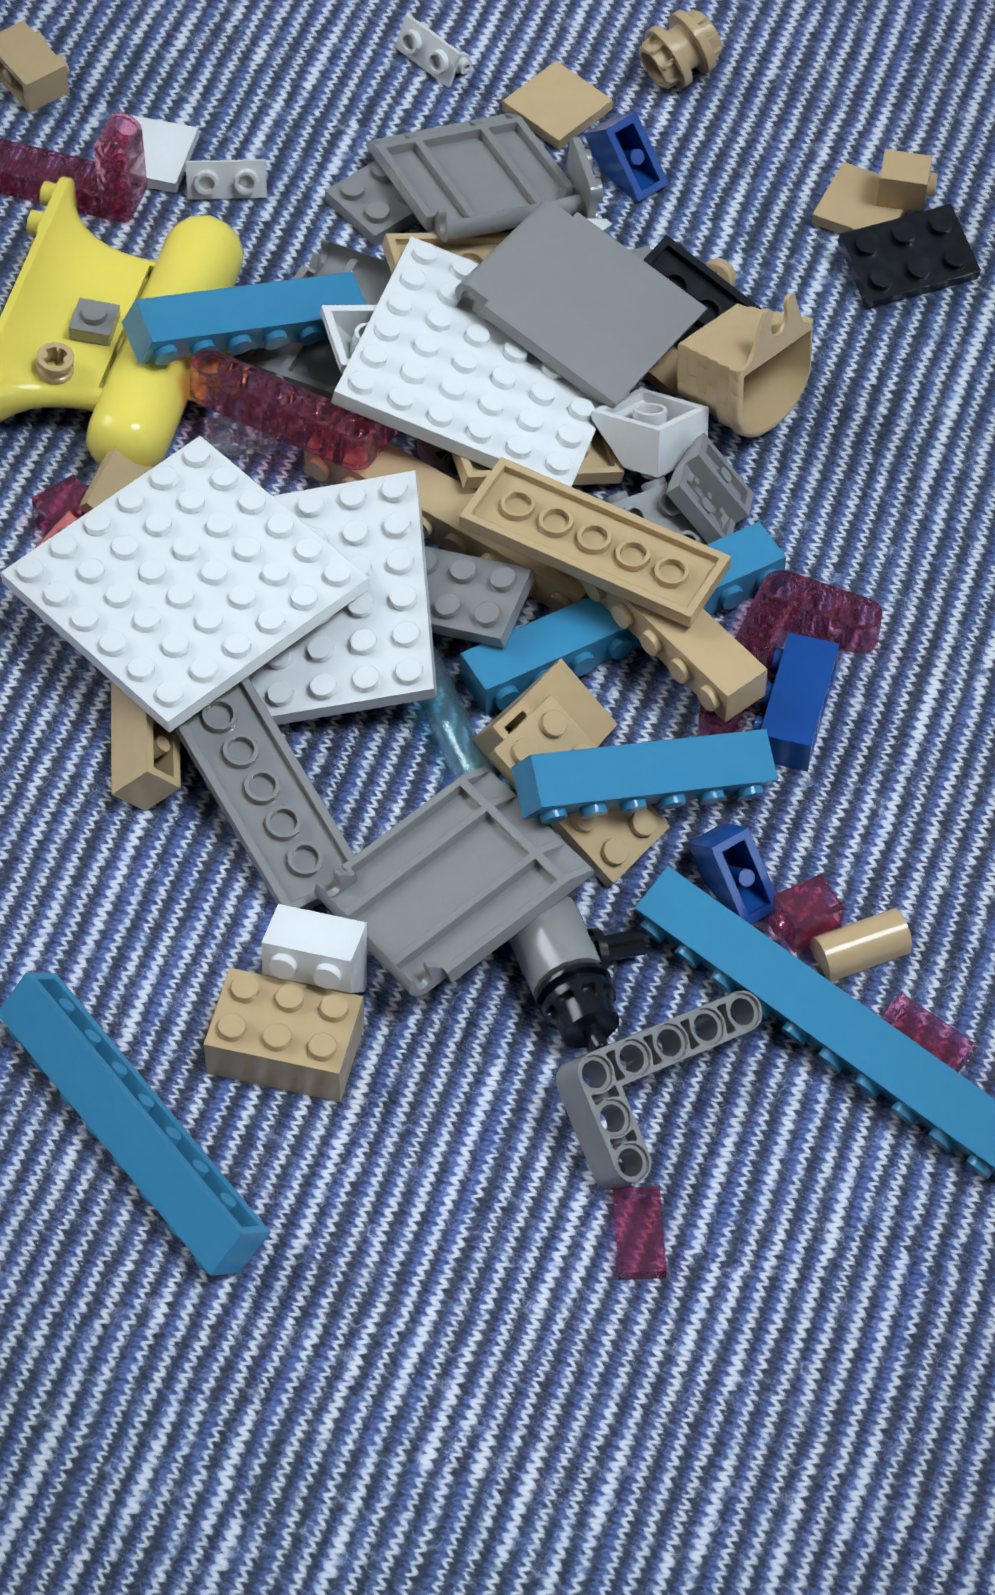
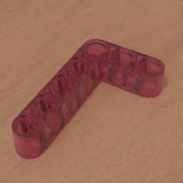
(103, 187)
(286, 411)
(800, 606)

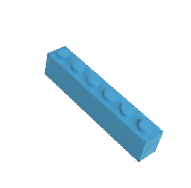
(236, 317)
(644, 775)

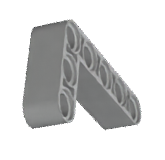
(642, 1058)

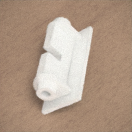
(431, 51)
(226, 179)

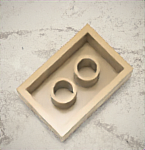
(284, 1034)

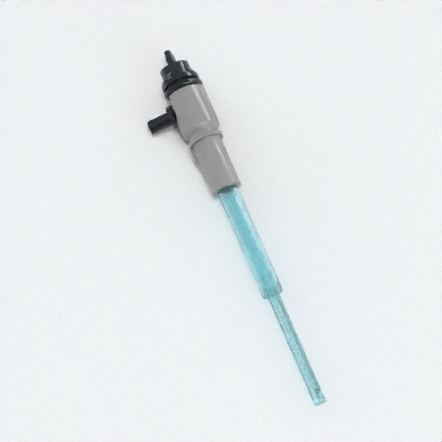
(556, 950)

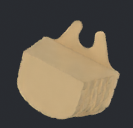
(748, 366)

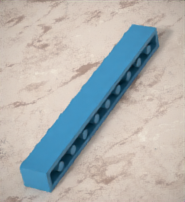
(824, 1016)

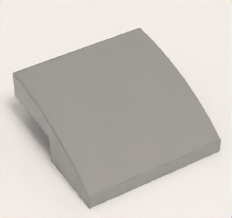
(709, 491)

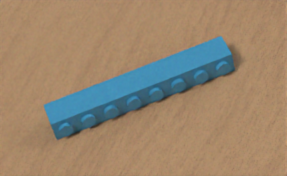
(588, 634)
(133, 1124)

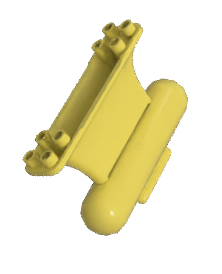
(131, 403)

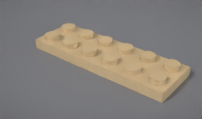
(595, 541)

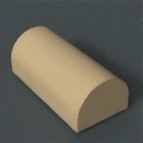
(862, 944)

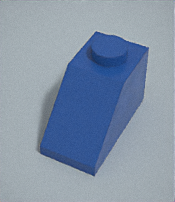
(627, 156)
(734, 871)

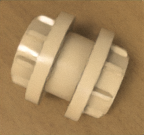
(685, 46)

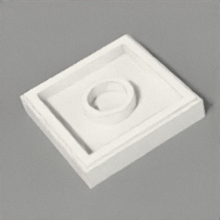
(166, 152)

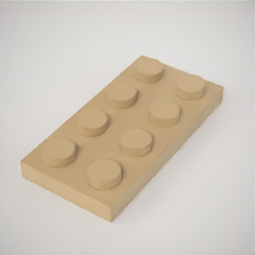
(606, 842)

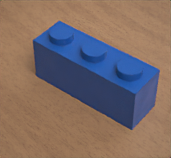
(797, 698)

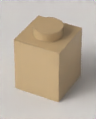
(906, 180)

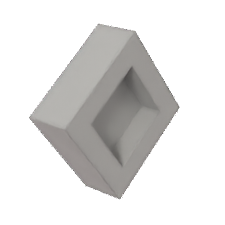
(94, 322)

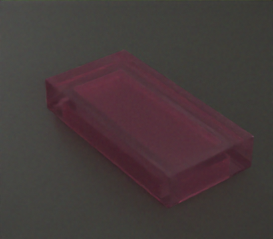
(639, 1233)

